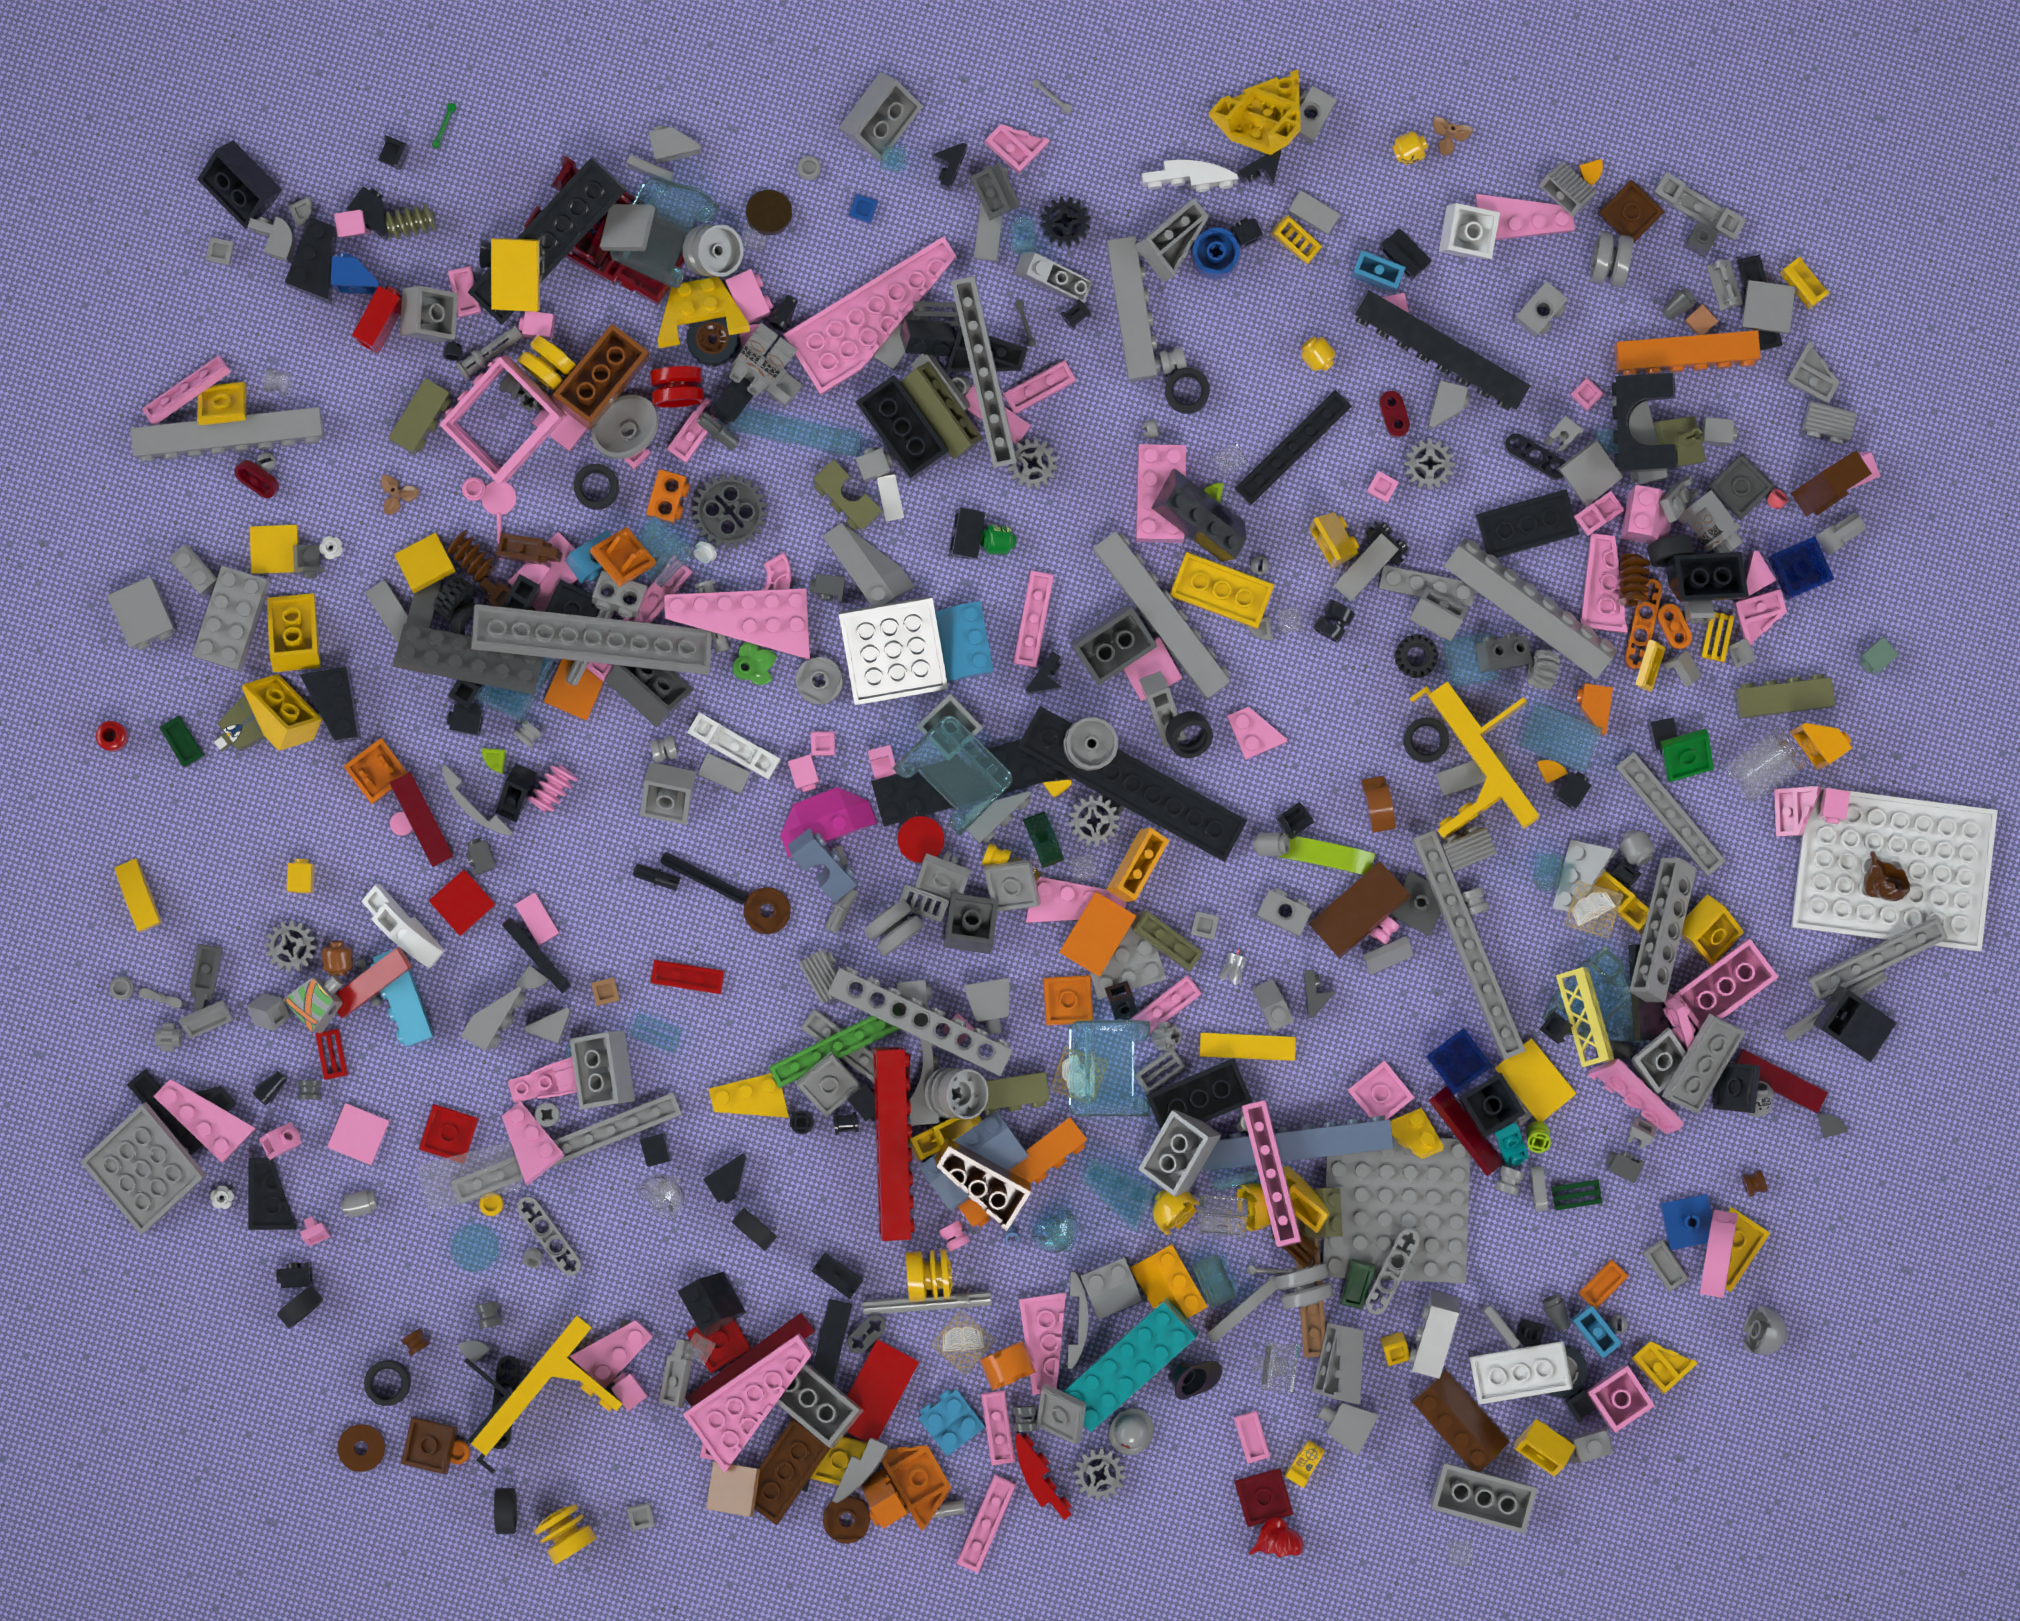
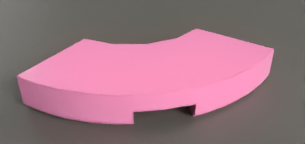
(778, 573)

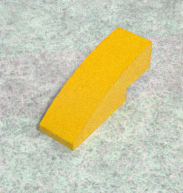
(138, 895)
(1631, 909)
(933, 1139)
(1305, 1201)

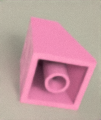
(1644, 516)

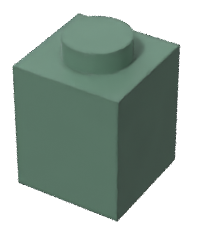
(1877, 656)

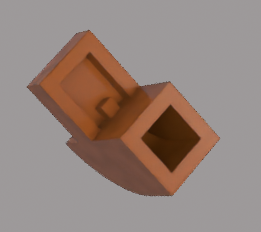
(1379, 804)

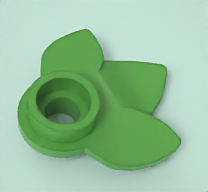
(757, 661)

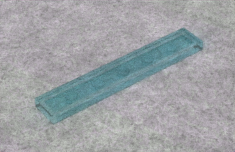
(797, 432)

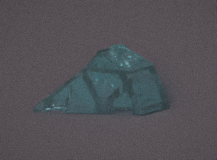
(1612, 995)

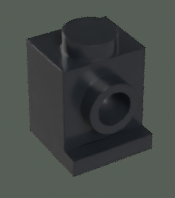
(1247, 232)
(1121, 1006)
(295, 1275)

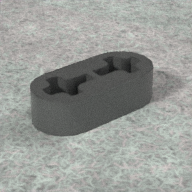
(862, 1330)

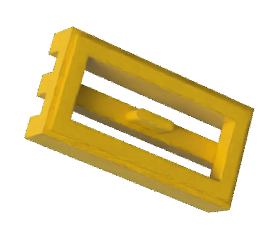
(1713, 656)
(1650, 666)

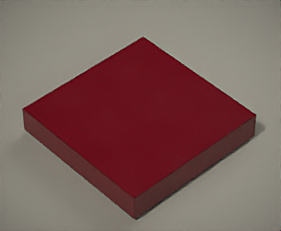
(1263, 1497)

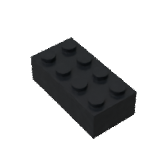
(902, 428)
(1202, 1094)

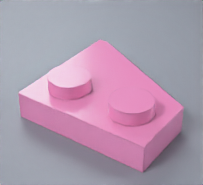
(1015, 146)
(1759, 613)

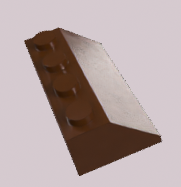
(1460, 1422)

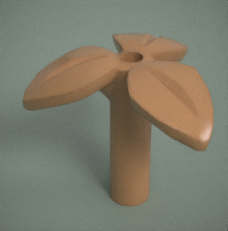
(1450, 131)
(390, 485)

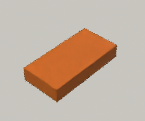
(1603, 1284)

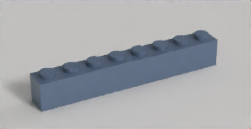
(1306, 1143)

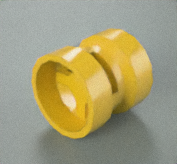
(995, 856)

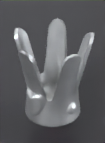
(1234, 964)

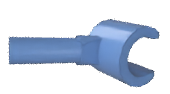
(1009, 1232)

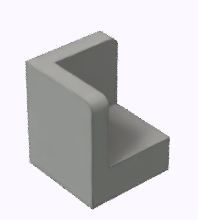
(784, 388)
(268, 1011)

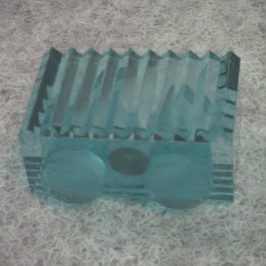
(1214, 1280)

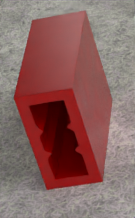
(378, 319)

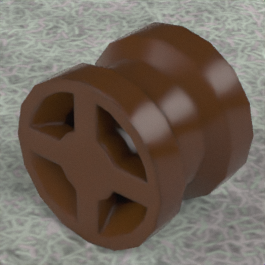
(1754, 1183)
(415, 1342)

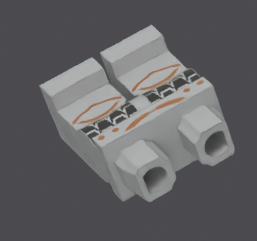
(754, 366)
(1712, 524)

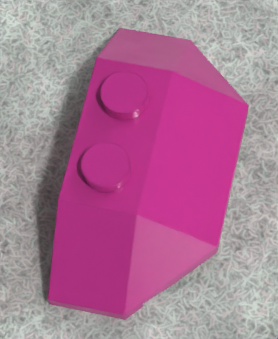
(830, 814)

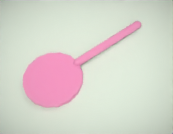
(499, 500)

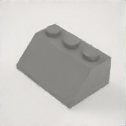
(880, 115)
(602, 1070)
(1179, 1152)

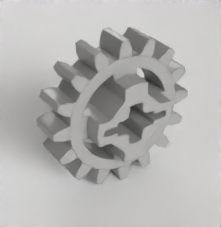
(1418, 464)
(1043, 471)
(1081, 822)
(286, 934)
(1109, 1479)

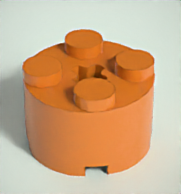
(1007, 1365)

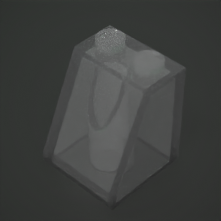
(1766, 765)

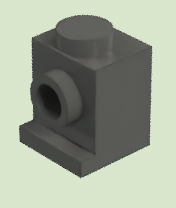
(828, 587)
(480, 856)
(1624, 1165)

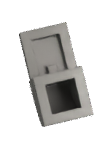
(281, 237)

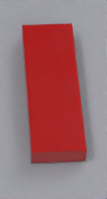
(687, 977)

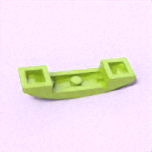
(1329, 855)

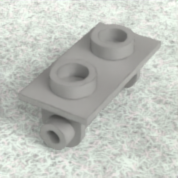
(1724, 284)

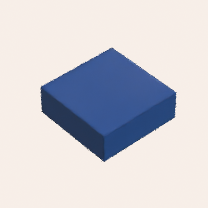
(863, 209)

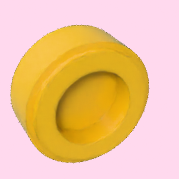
(491, 1205)

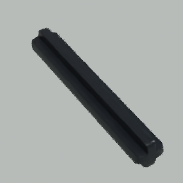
(703, 878)

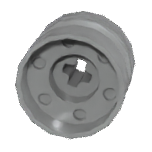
(956, 1093)

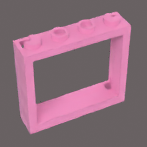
(468, 398)

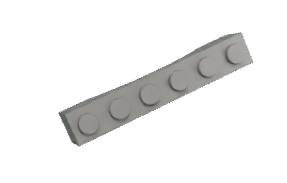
(920, 1112)

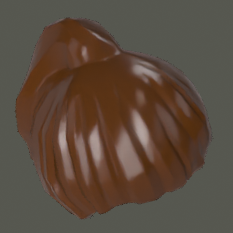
(1885, 880)

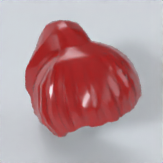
(1278, 1539)

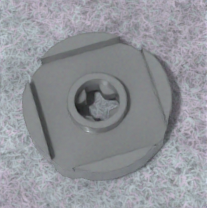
(832, 677)

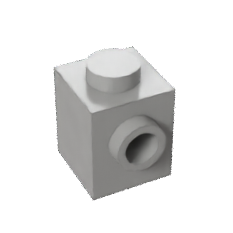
(874, 464)

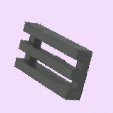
(916, 312)

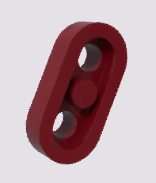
(1394, 413)
(256, 479)

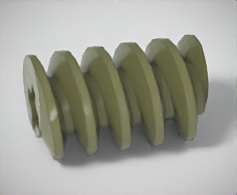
(410, 221)

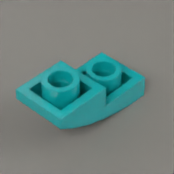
(1511, 1145)

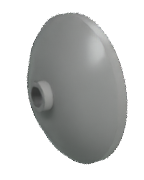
(625, 417)

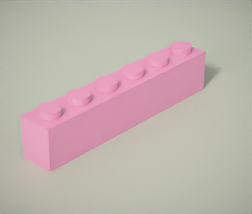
(1271, 1173)

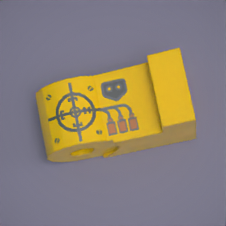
(1304, 1463)

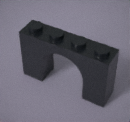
(1629, 393)

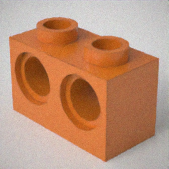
(661, 496)

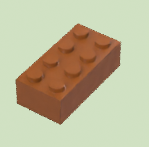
(601, 377)

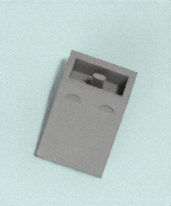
(488, 1024)

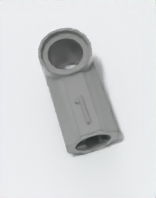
(1837, 536)

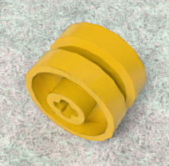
(545, 366)

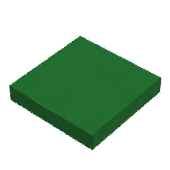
(1687, 755)

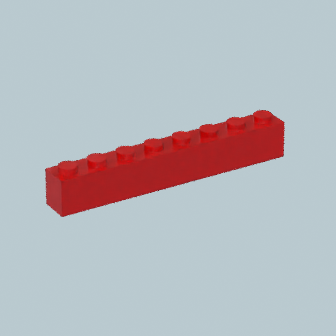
(892, 1143)

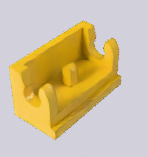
(1806, 285)

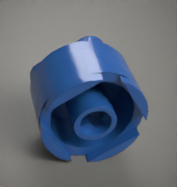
(1228, 252)

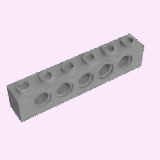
(1663, 930)

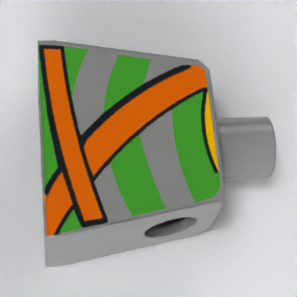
(316, 1002)

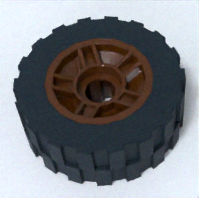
(709, 353)

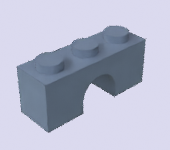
(810, 850)

